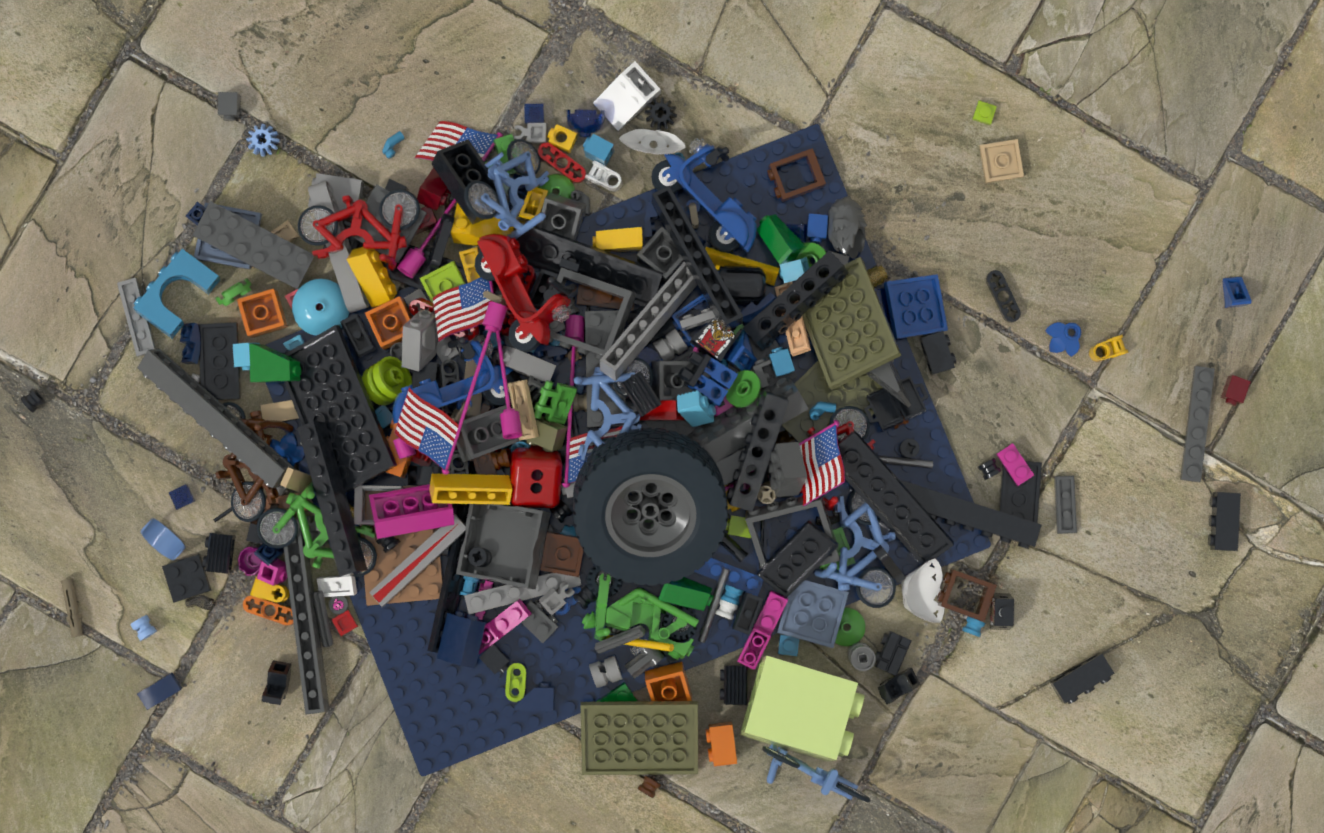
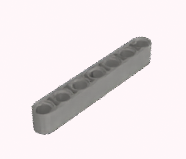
(350, 288)

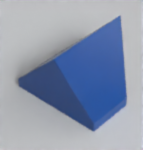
(741, 353)

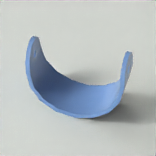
(162, 539)

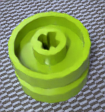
(385, 380)

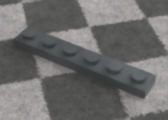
(1197, 424)

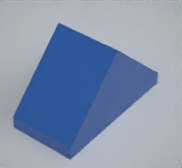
(1235, 292)

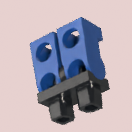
(708, 377)

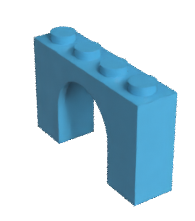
(182, 267)

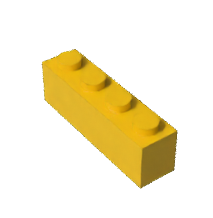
(470, 489)

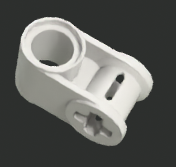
(601, 175)

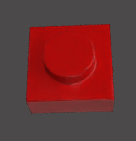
(344, 623)

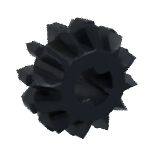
(665, 118)

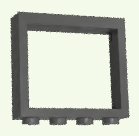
(619, 324)
(788, 506)

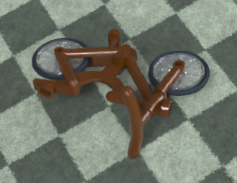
(248, 498)

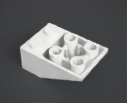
(627, 96)

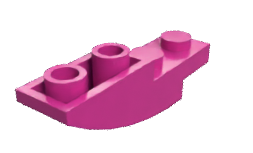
(503, 624)
(762, 630)

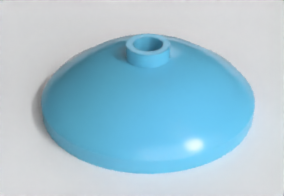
(305, 303)

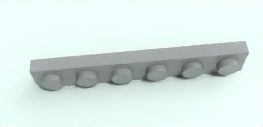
(509, 594)

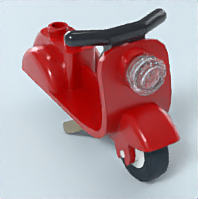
(503, 263)

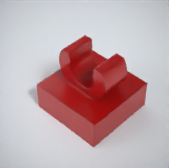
(421, 459)

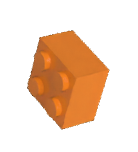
(262, 313)
(388, 321)
(668, 683)
(722, 744)

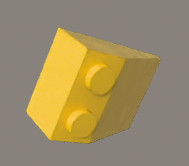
(465, 233)

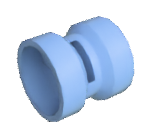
(143, 627)

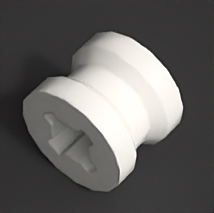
(726, 609)

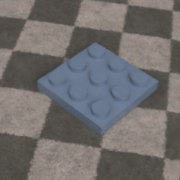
(211, 254)
(813, 613)

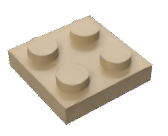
(1001, 161)

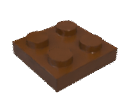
(562, 554)

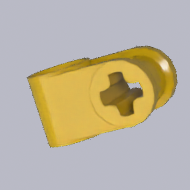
(1111, 348)
(268, 592)

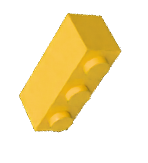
(372, 276)

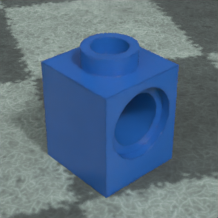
(817, 227)

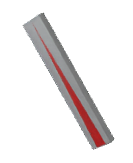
(417, 561)

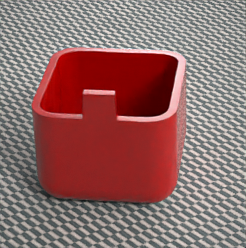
(523, 463)

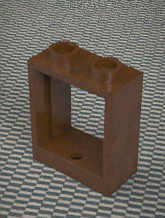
(815, 170)
(985, 600)

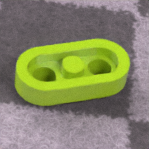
(514, 681)

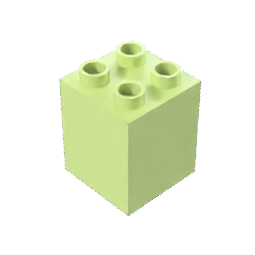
(801, 710)

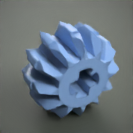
(261, 133)

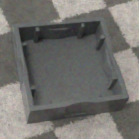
(514, 539)

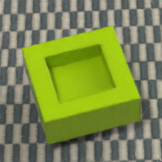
(984, 113)

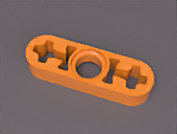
(282, 619)

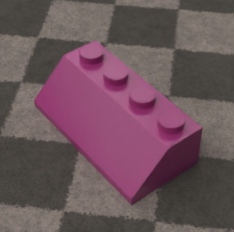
(408, 512)

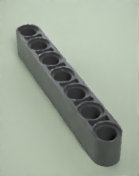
(447, 379)

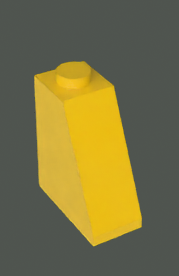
(619, 240)

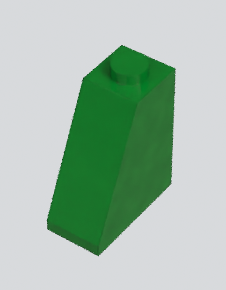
(780, 239)
(271, 365)
(687, 594)

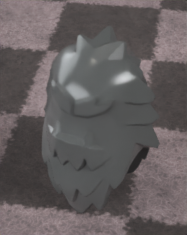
(846, 226)

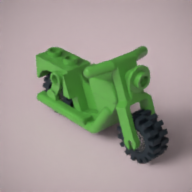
(639, 608)

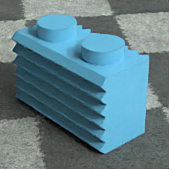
(695, 408)

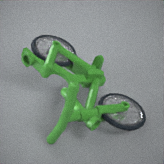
(279, 529)

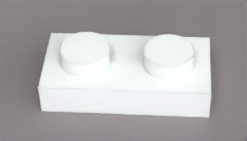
(337, 586)

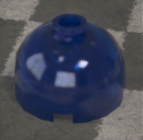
(585, 121)

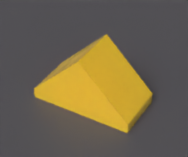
(533, 203)

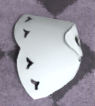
(646, 136)
(920, 591)

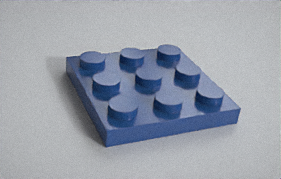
(915, 306)

